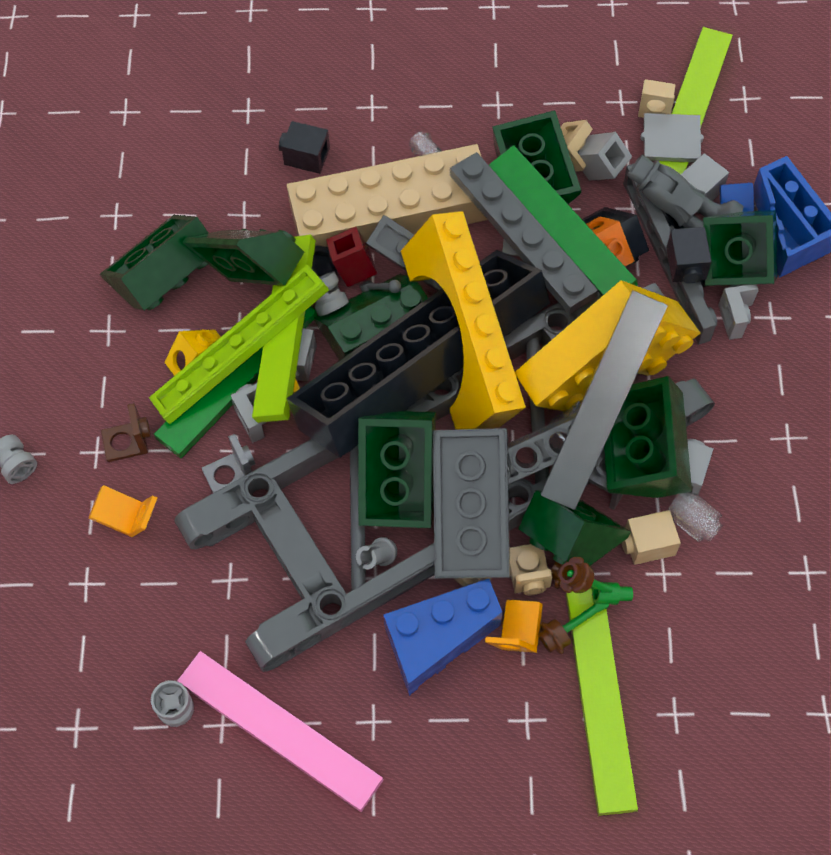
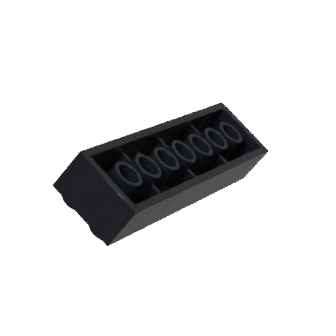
(409, 357)

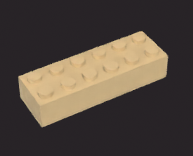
(401, 190)

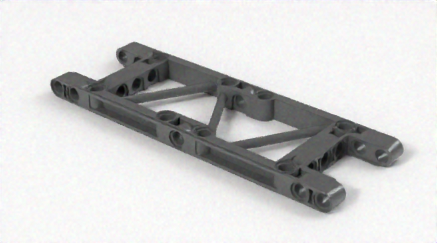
(304, 622)

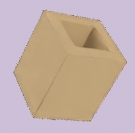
(651, 537)

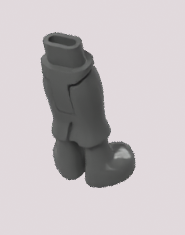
(675, 194)

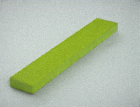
(701, 79)
(238, 344)
(281, 357)
(602, 709)

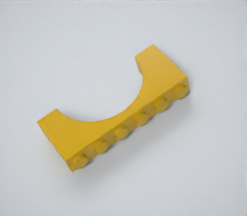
(489, 385)

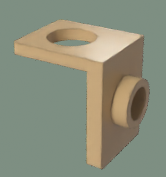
(656, 98)

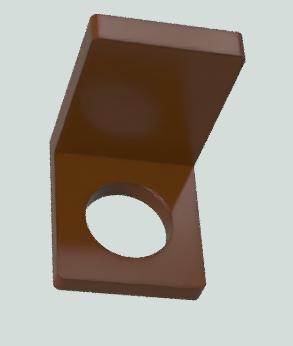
(138, 432)

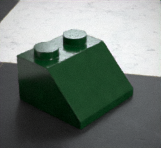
(742, 248)
(569, 531)

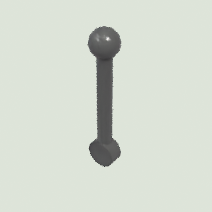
(393, 286)

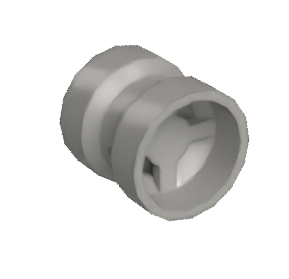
(333, 298)
(14, 461)
(166, 698)

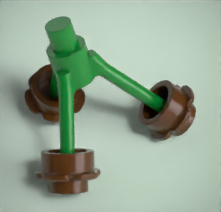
(579, 577)

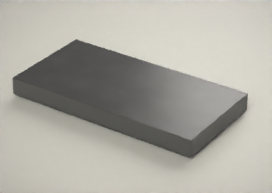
(471, 503)

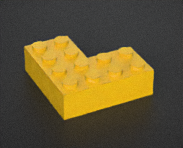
(566, 365)

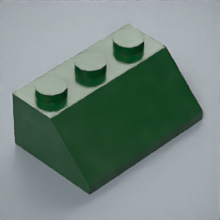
(544, 146)
(249, 254)
(156, 263)
(368, 315)
(649, 442)
(396, 469)

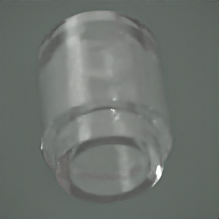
(696, 516)

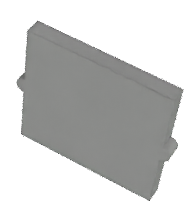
(672, 137)

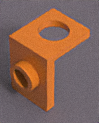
(613, 237)

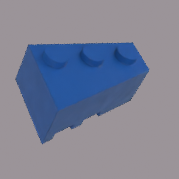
(800, 215)
(440, 629)

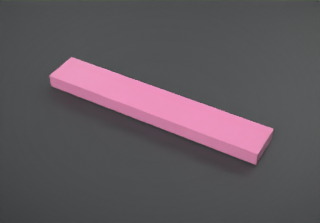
(281, 731)

